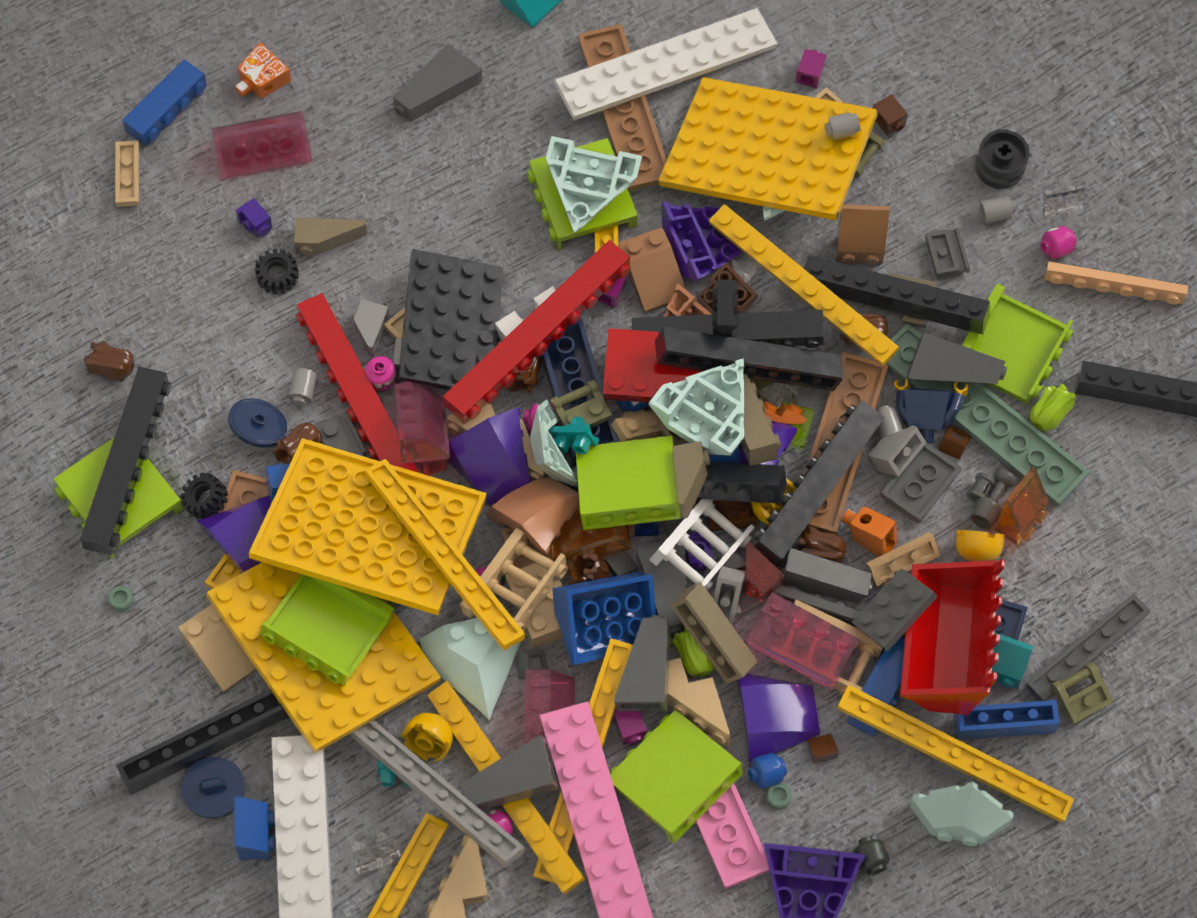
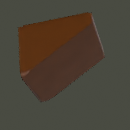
(954, 442)
(822, 748)

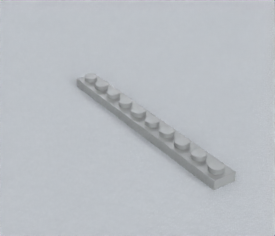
(439, 793)

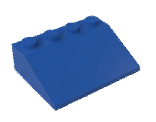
(602, 611)

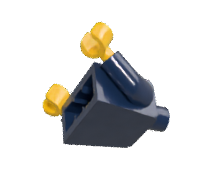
(928, 407)

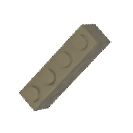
(759, 440)
(713, 633)

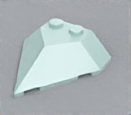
(588, 178)
(705, 408)
(545, 450)
(470, 662)
(961, 814)

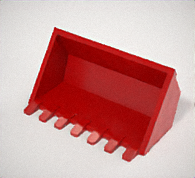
(954, 639)

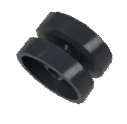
(1002, 159)

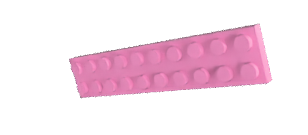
(595, 813)

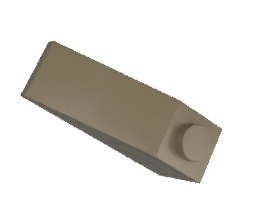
(321, 235)
(690, 473)

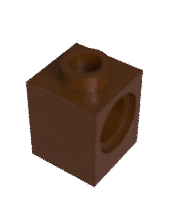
(890, 115)

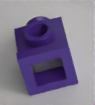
(254, 218)
(702, 544)

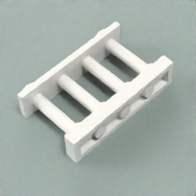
(693, 523)

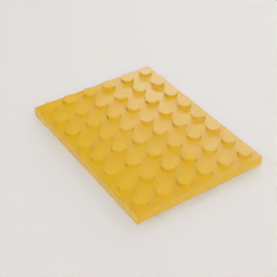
(766, 149)
(342, 531)
(319, 708)

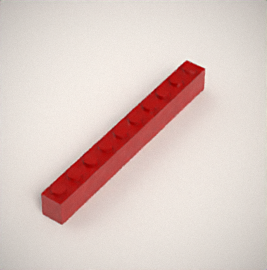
(536, 332)
(351, 381)

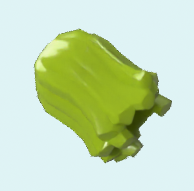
(1052, 407)
(692, 656)

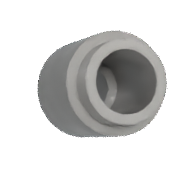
(842, 125)

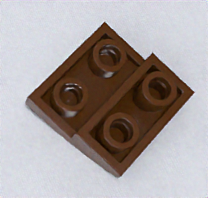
(745, 293)
(737, 512)

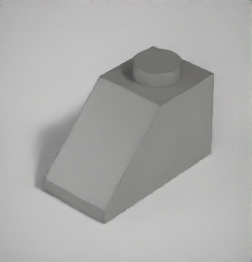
(369, 323)
(897, 451)
(728, 591)

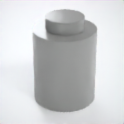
(996, 209)
(302, 386)
(890, 423)

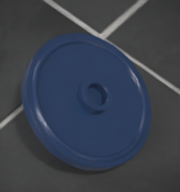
(257, 422)
(211, 787)

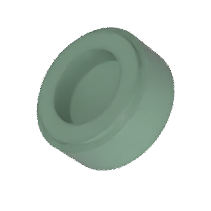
(121, 599)
(778, 796)

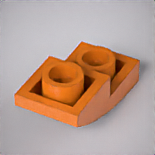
(786, 414)

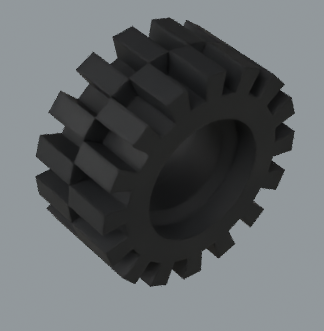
(275, 259)
(197, 488)

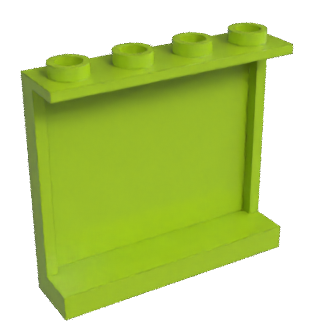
(617, 212)
(1023, 340)
(627, 483)
(151, 499)
(327, 626)
(675, 774)

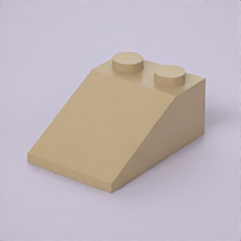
(216, 648)

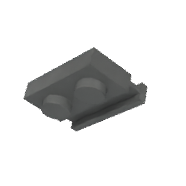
(947, 252)
(341, 434)

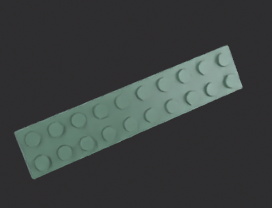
(999, 427)

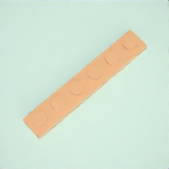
(1116, 283)

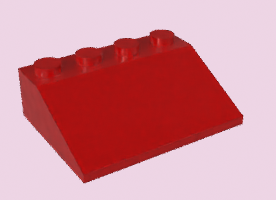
(633, 367)

